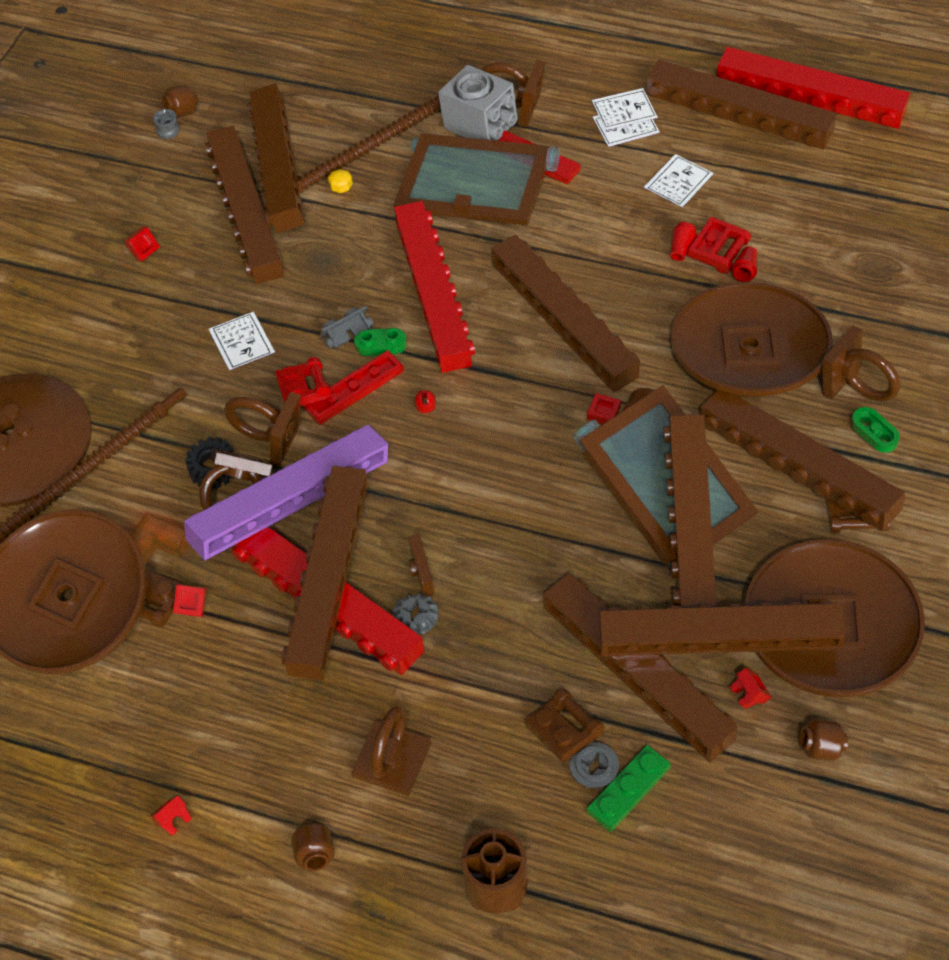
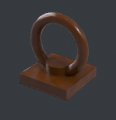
(528, 90)
(844, 362)
(281, 427)
(232, 465)
(392, 754)

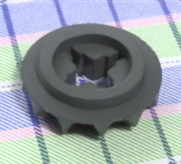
(424, 620)
(607, 761)

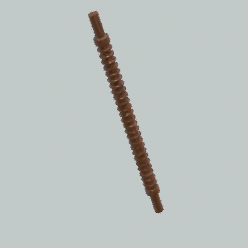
(369, 143)
(158, 410)

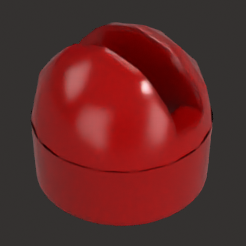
(425, 408)

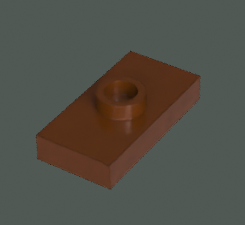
(419, 565)

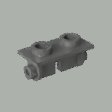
(336, 331)

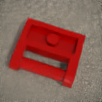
(711, 241)
(292, 380)

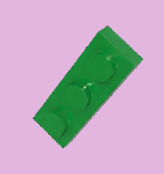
(628, 788)

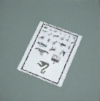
(624, 109)
(626, 133)
(678, 180)
(241, 340)

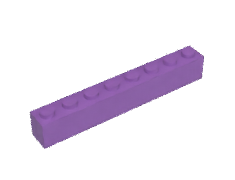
(281, 493)

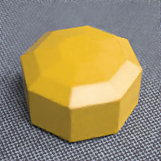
(340, 181)

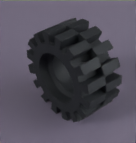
(203, 453)

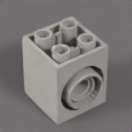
(478, 104)

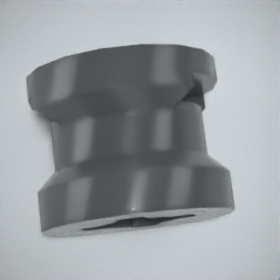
(166, 123)

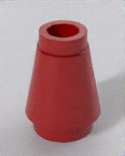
(682, 239)
(745, 265)

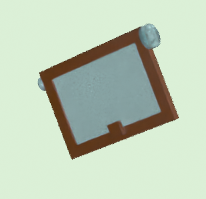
(476, 177)
(631, 463)

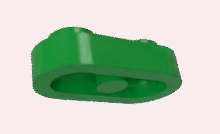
(377, 341)
(876, 430)

